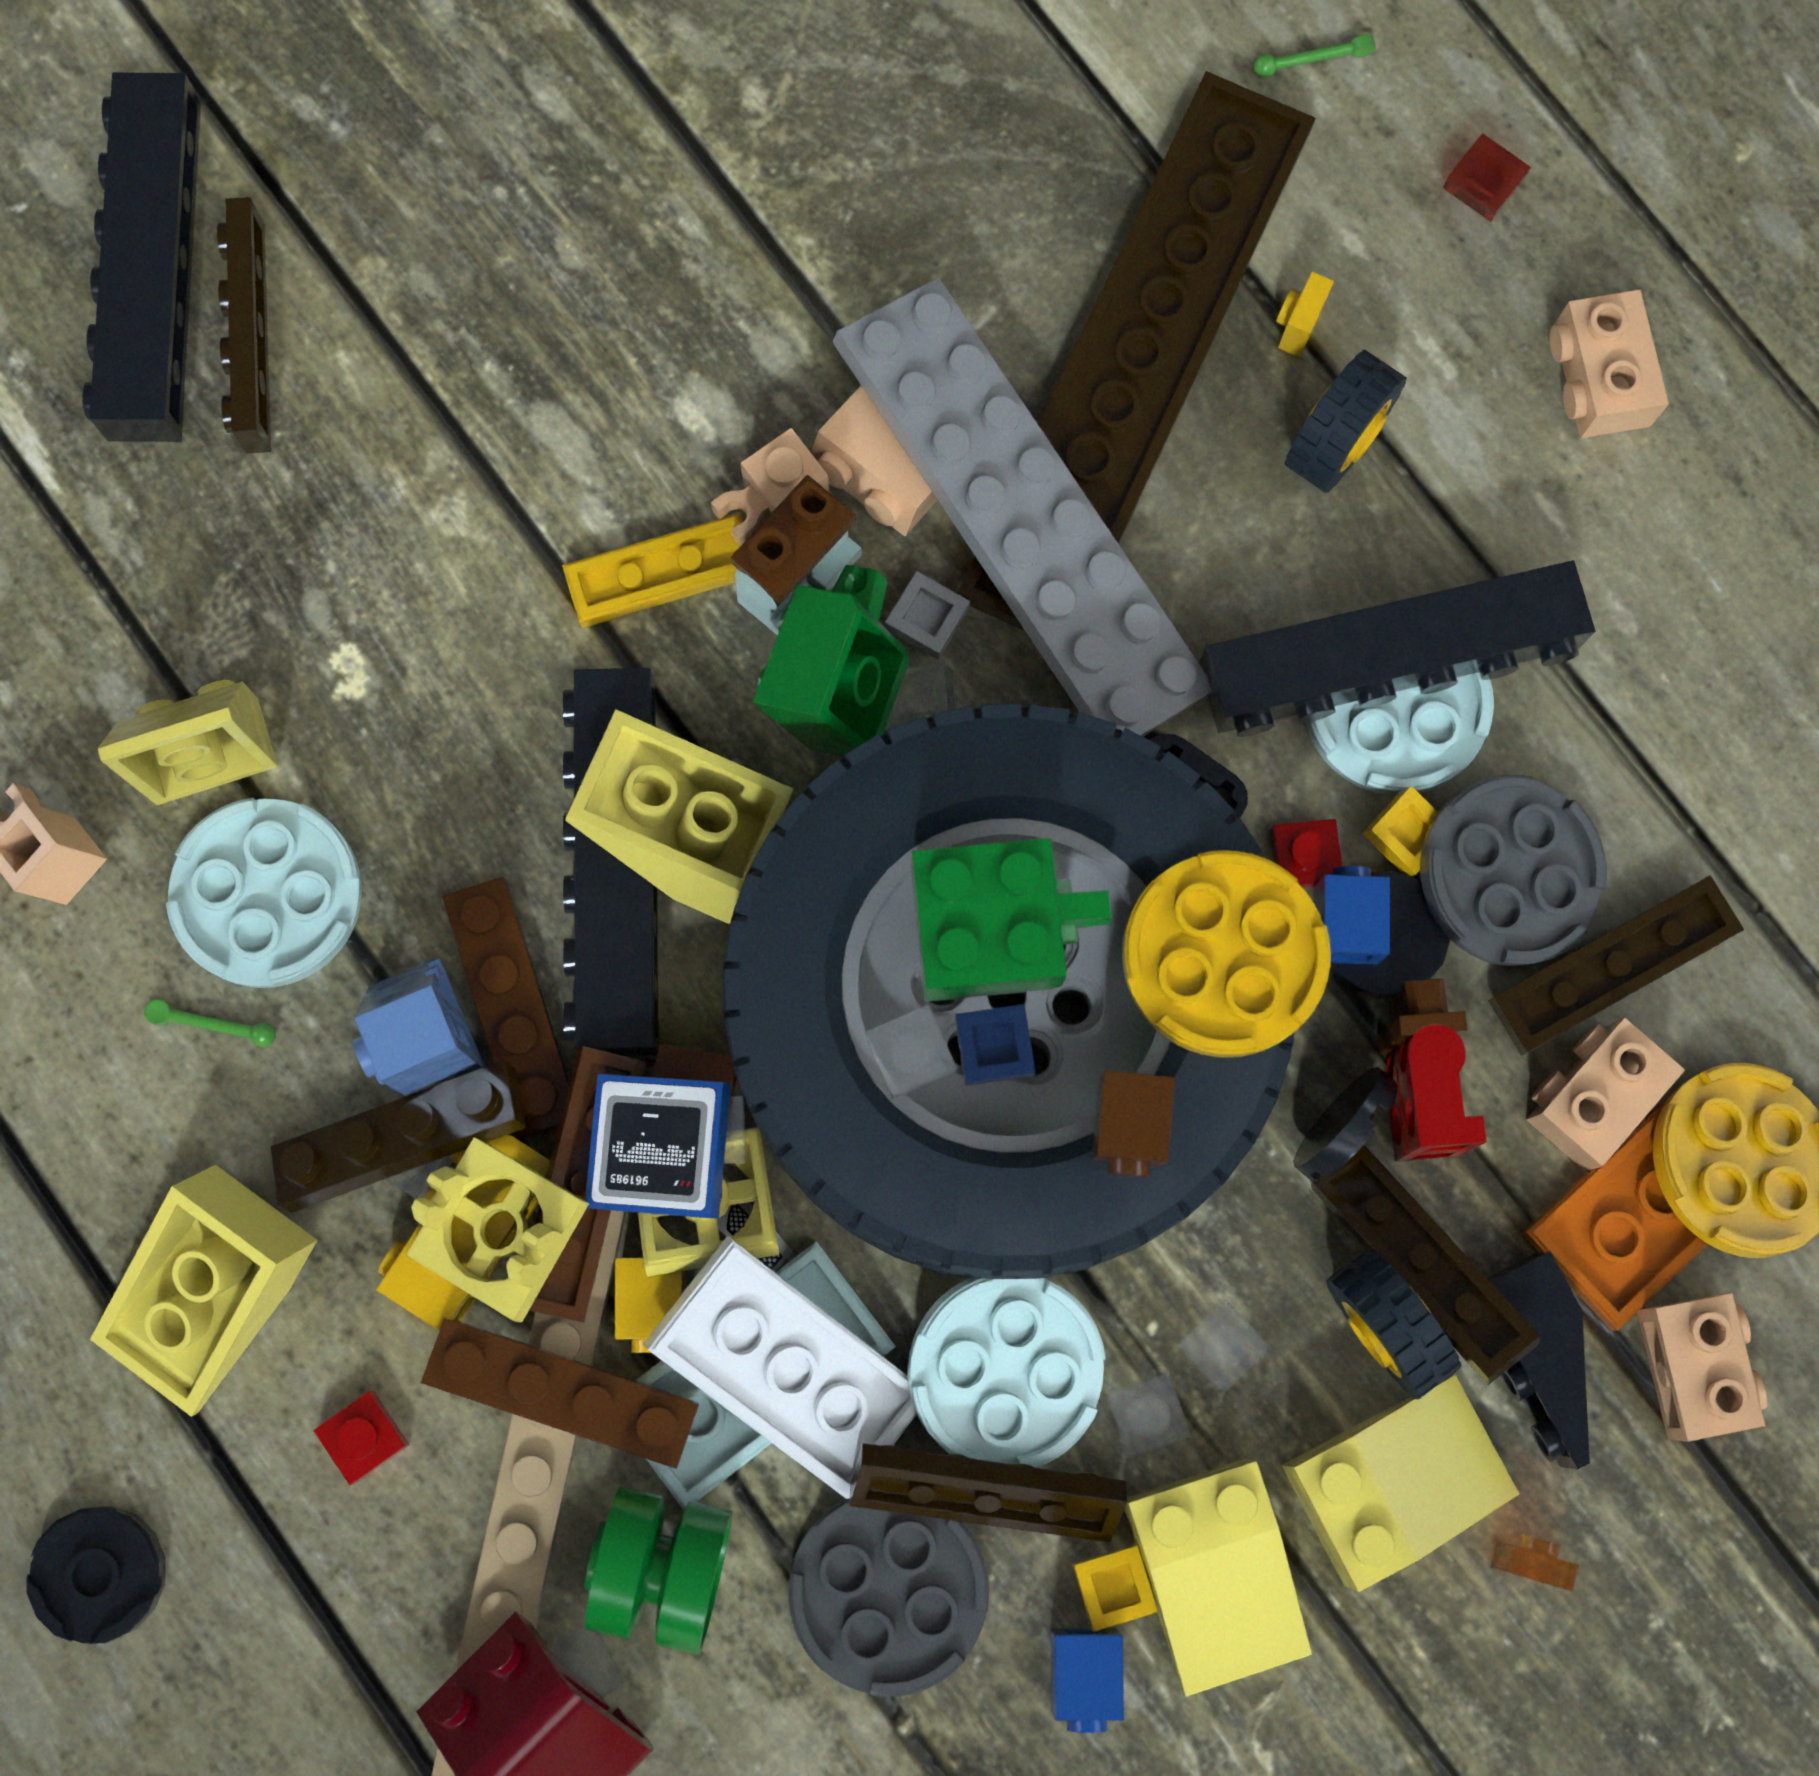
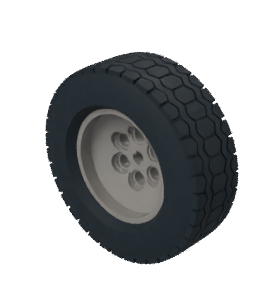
(829, 948)

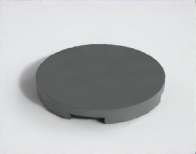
(1512, 870)
(887, 1598)

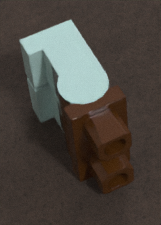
(794, 544)

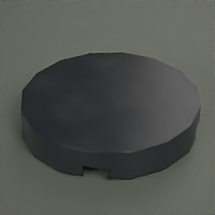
(1416, 943)
(1345, 1125)
(96, 1575)

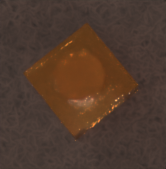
(1535, 1561)

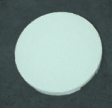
(1409, 740)
(264, 892)
(1006, 1370)

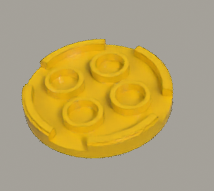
(1226, 954)
(1741, 1160)

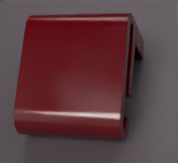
(528, 1715)

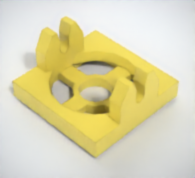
(758, 1236)
(538, 1245)

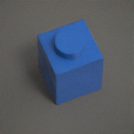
(1355, 914)
(1087, 1678)

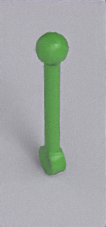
(1360, 46)
(161, 1013)

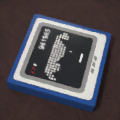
(658, 1146)

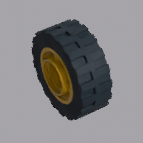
(1345, 421)
(1393, 1323)

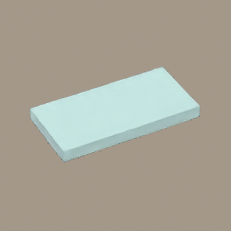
(718, 1438)

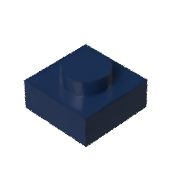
(994, 1045)

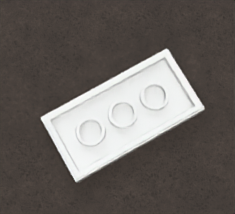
(783, 1365)

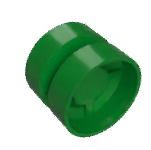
(640, 1565)

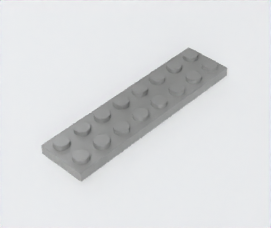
(1022, 511)

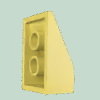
(190, 743)
(677, 813)
(201, 1286)
(1400, 1484)
(1218, 1575)

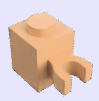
(767, 481)
(45, 849)

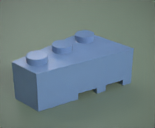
(415, 1031)

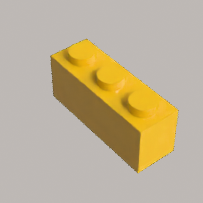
(426, 1292)

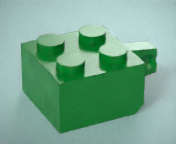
(834, 665)
(996, 918)

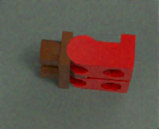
(1426, 1065)

